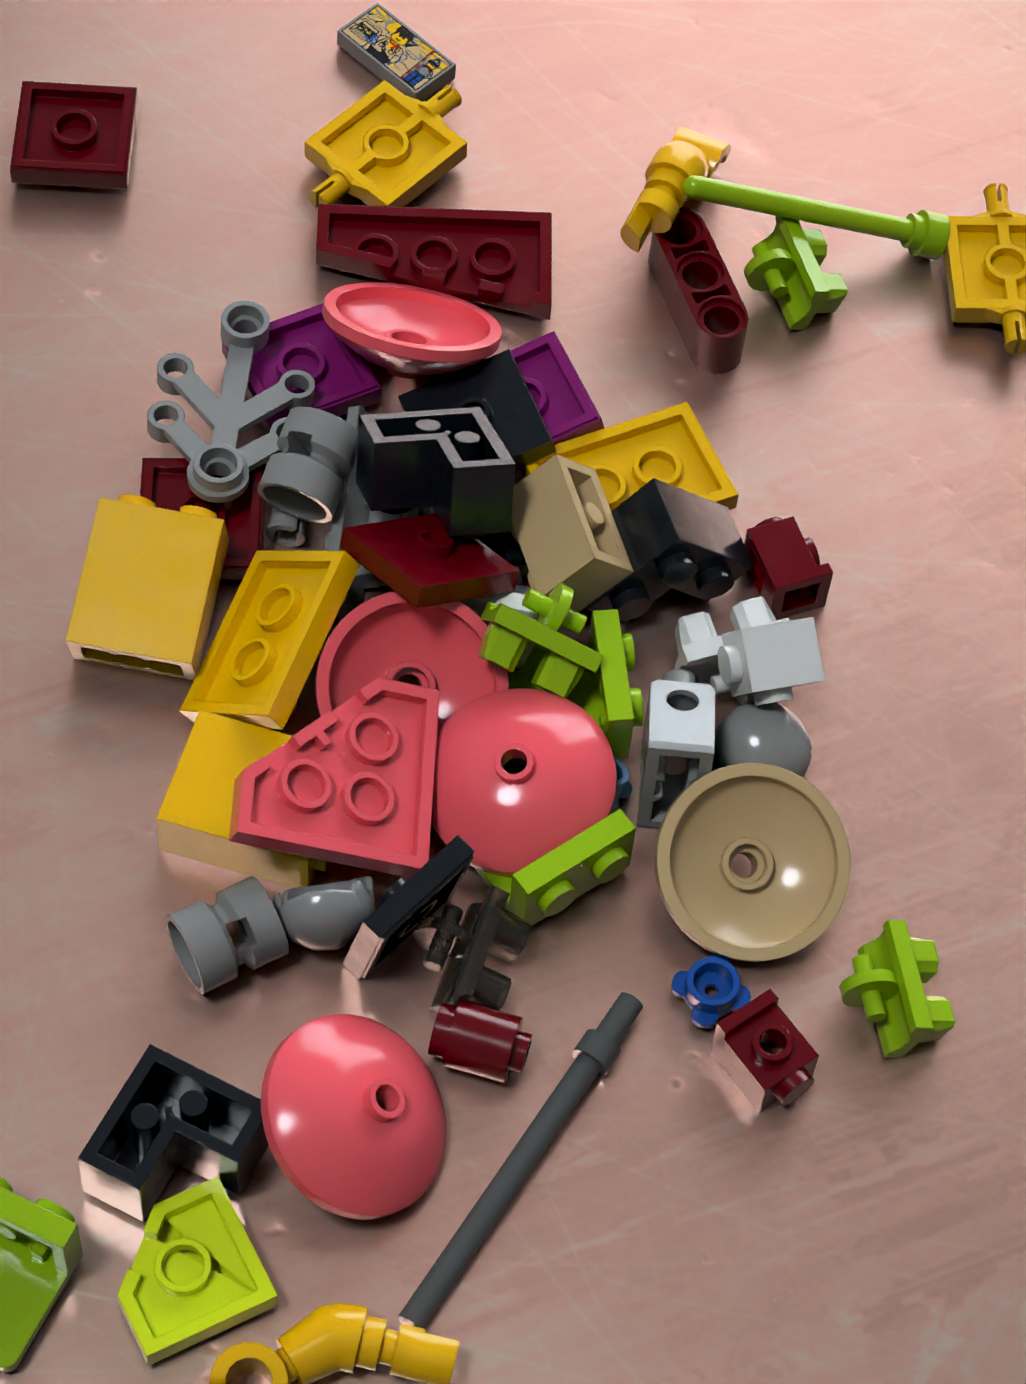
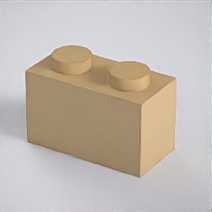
(568, 531)

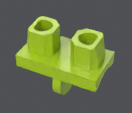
(790, 270)
(563, 656)
(892, 992)

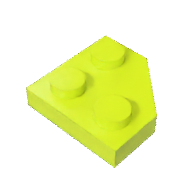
(192, 1274)

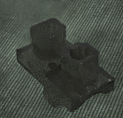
(483, 930)

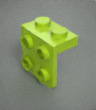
(604, 693)
(568, 870)
(36, 1261)

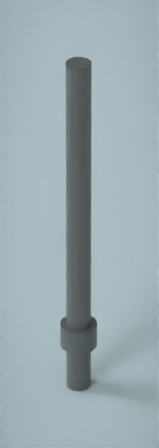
(592, 1057)

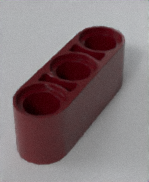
(699, 293)

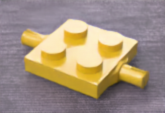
(386, 147)
(989, 268)

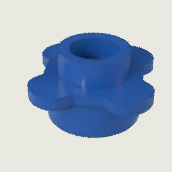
(716, 973)

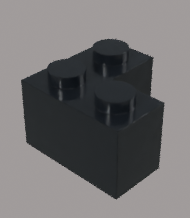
(437, 462)
(674, 544)
(170, 1119)

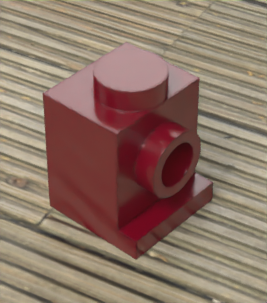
(786, 568)
(759, 1074)

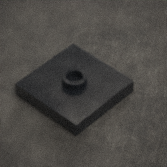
(503, 397)
(405, 905)

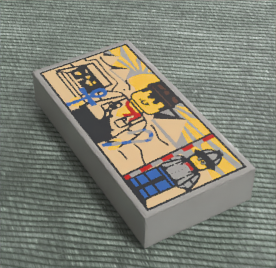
(396, 53)

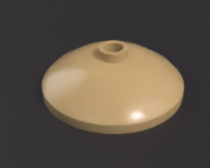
(794, 854)

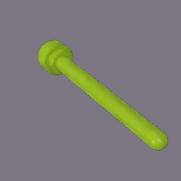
(922, 233)

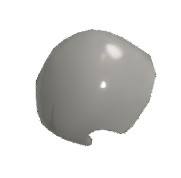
(763, 735)
(327, 913)

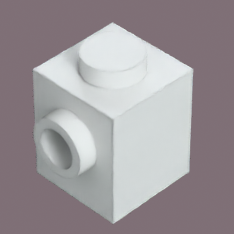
(771, 660)

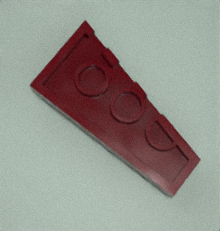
(460, 252)

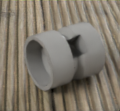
(307, 472)
(206, 945)

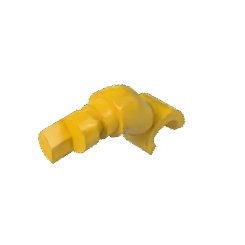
(663, 193)
(338, 1340)

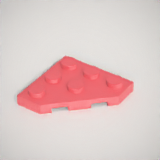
(349, 784)

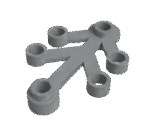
(245, 334)

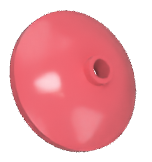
(410, 328)
(395, 639)
(527, 813)
(331, 1130)

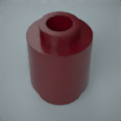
(480, 1040)

